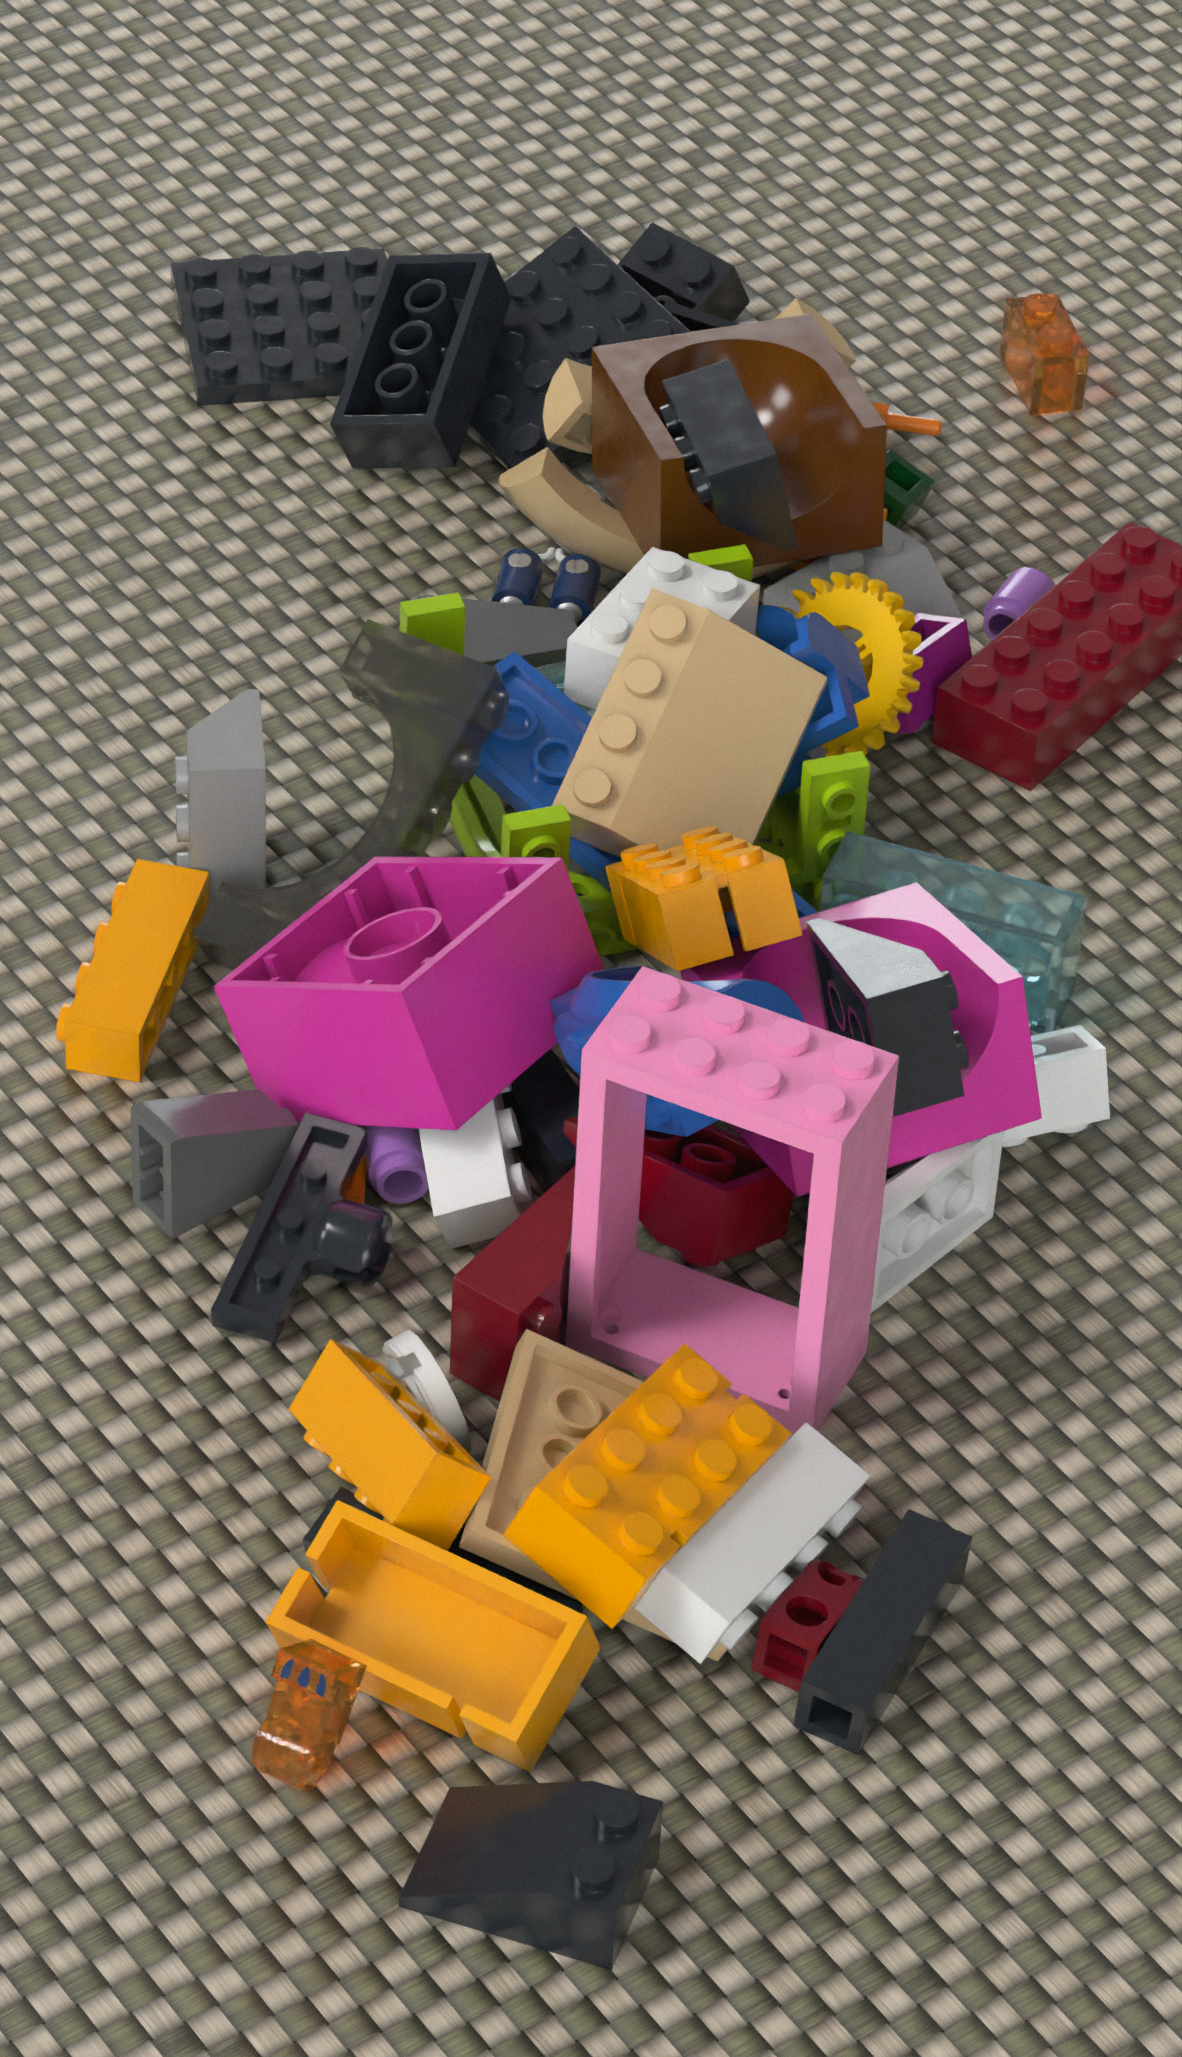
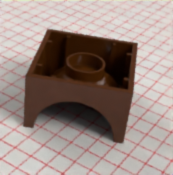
(809, 406)

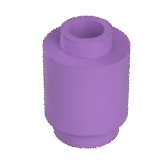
(1013, 598)
(396, 1163)

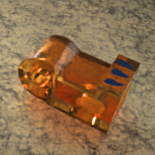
(306, 1713)

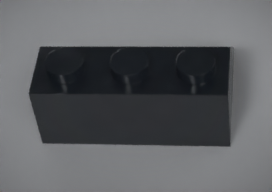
(728, 453)

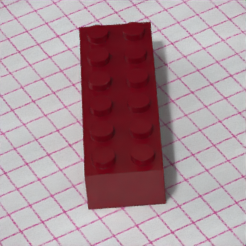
(1067, 661)

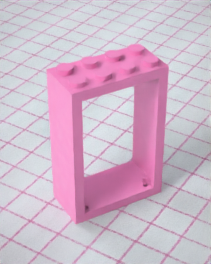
(767, 1079)

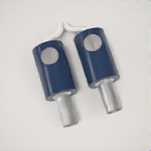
(573, 587)

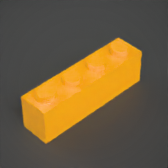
(134, 971)
(388, 1445)

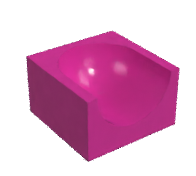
(411, 989)
(990, 1018)

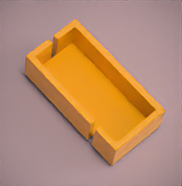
(677, 897)
(644, 1484)
(439, 1634)

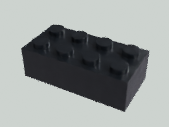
(421, 361)

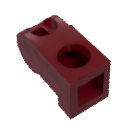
(802, 1622)

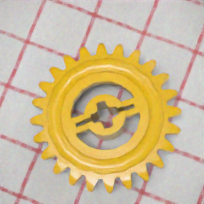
(885, 642)

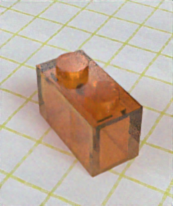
(1044, 354)

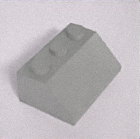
(898, 562)
(225, 795)

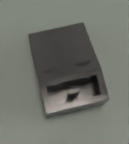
(684, 274)

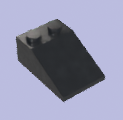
(895, 1003)
(540, 1864)

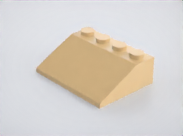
(688, 732)

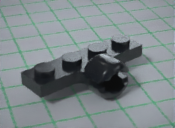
(304, 1232)

